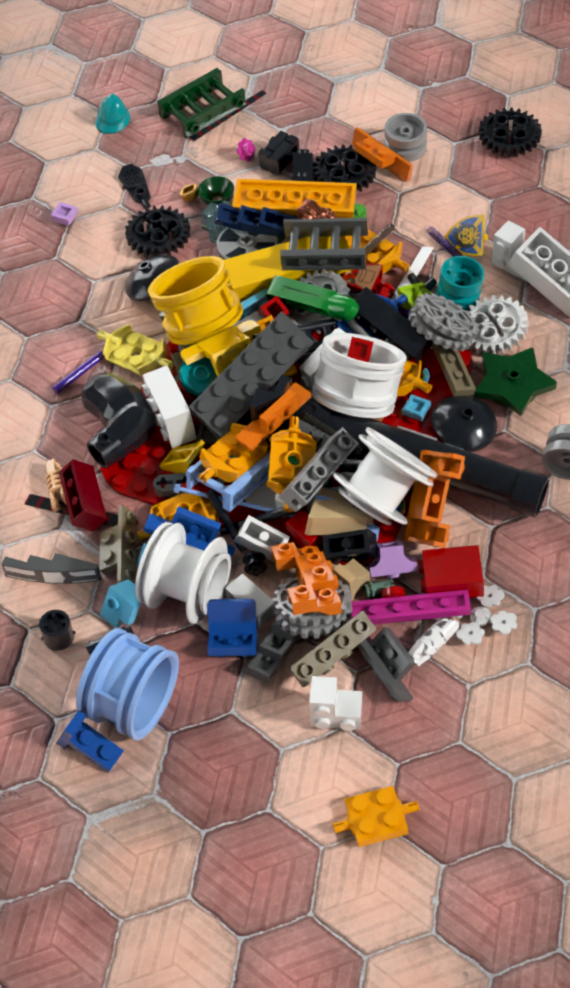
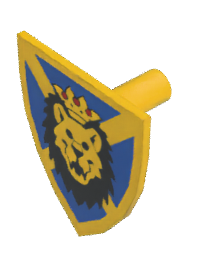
(468, 235)

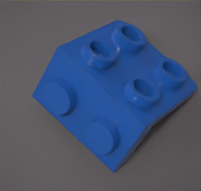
(232, 627)

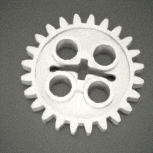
(504, 315)

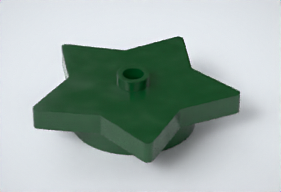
(513, 380)

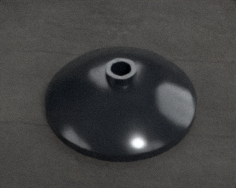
(144, 274)
(460, 430)

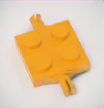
(375, 816)

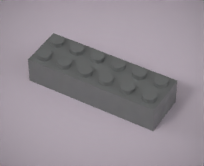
(255, 367)

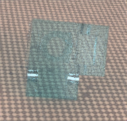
(208, 219)

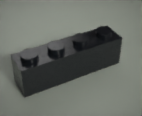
(391, 325)

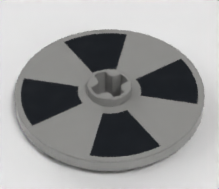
(233, 242)

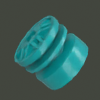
(461, 281)

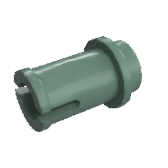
(374, 589)

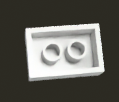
(169, 407)

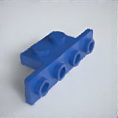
(199, 529)

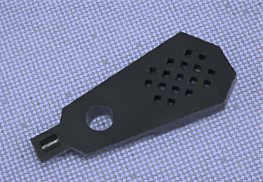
(134, 182)

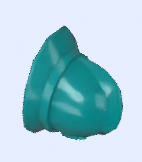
(112, 115)

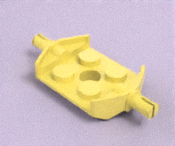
(125, 342)

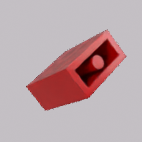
(452, 570)

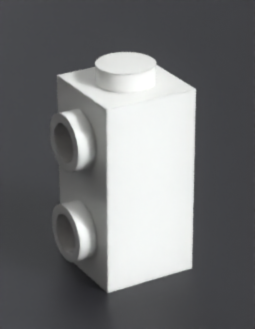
(245, 589)

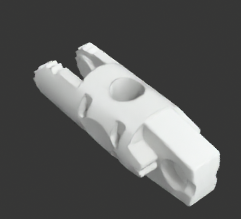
(433, 640)

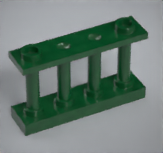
(194, 91)

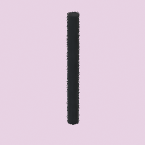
(265, 517)

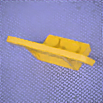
(222, 347)

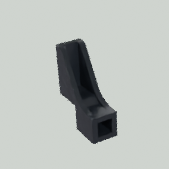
(303, 165)

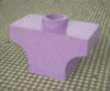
(391, 561)

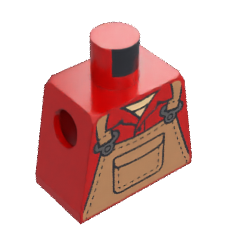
(362, 278)

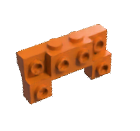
(428, 502)
(315, 576)

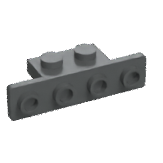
(389, 661)

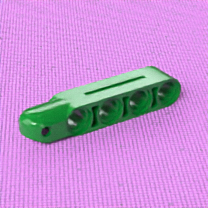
(313, 298)

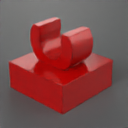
(360, 349)

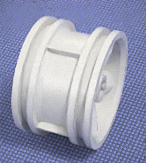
(357, 385)

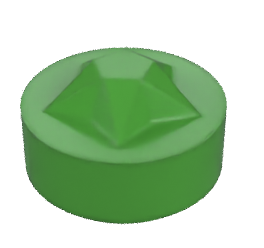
(360, 211)

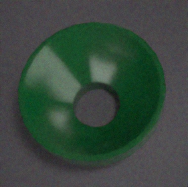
(214, 187)

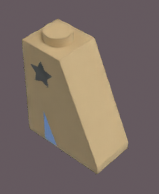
(335, 514)

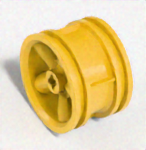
(195, 300)

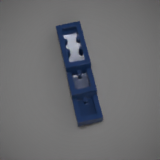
(252, 220)

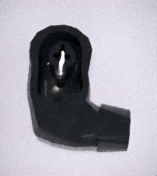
(124, 414)

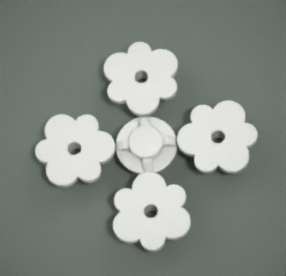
(482, 616)

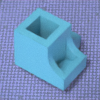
(120, 604)

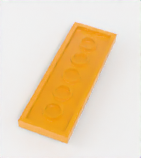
(289, 195)

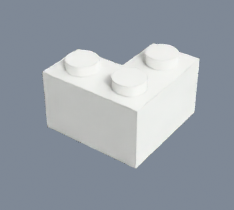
(506, 243)
(334, 707)

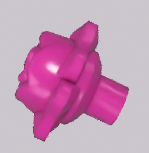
(246, 149)

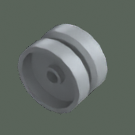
(406, 135)
(557, 452)

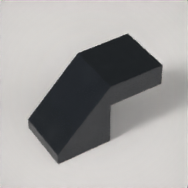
(264, 399)

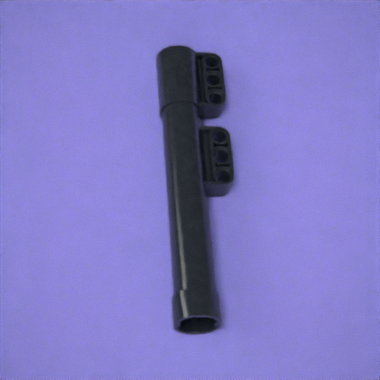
(484, 477)

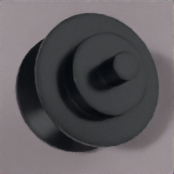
(254, 563)

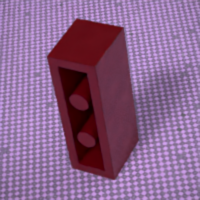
(82, 495)

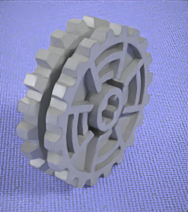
(443, 322)
(310, 623)

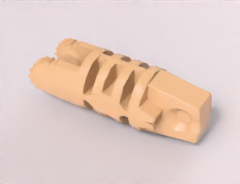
(54, 484)

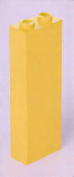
(256, 269)

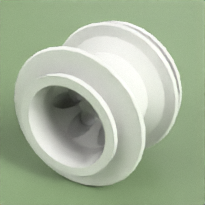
(383, 478)
(182, 571)

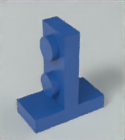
(90, 743)

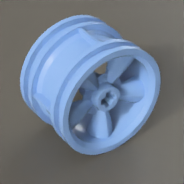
(127, 683)

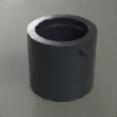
(56, 630)

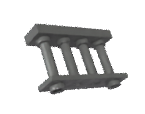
(324, 258)

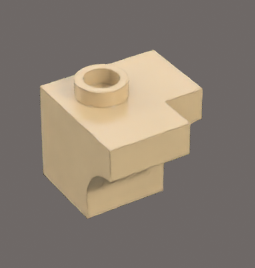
(352, 574)

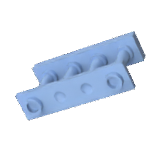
(239, 489)

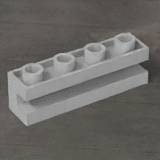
(318, 470)

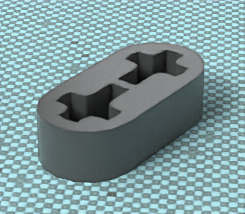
(170, 481)

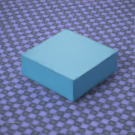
(416, 407)

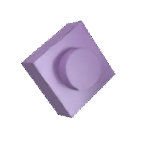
(64, 213)

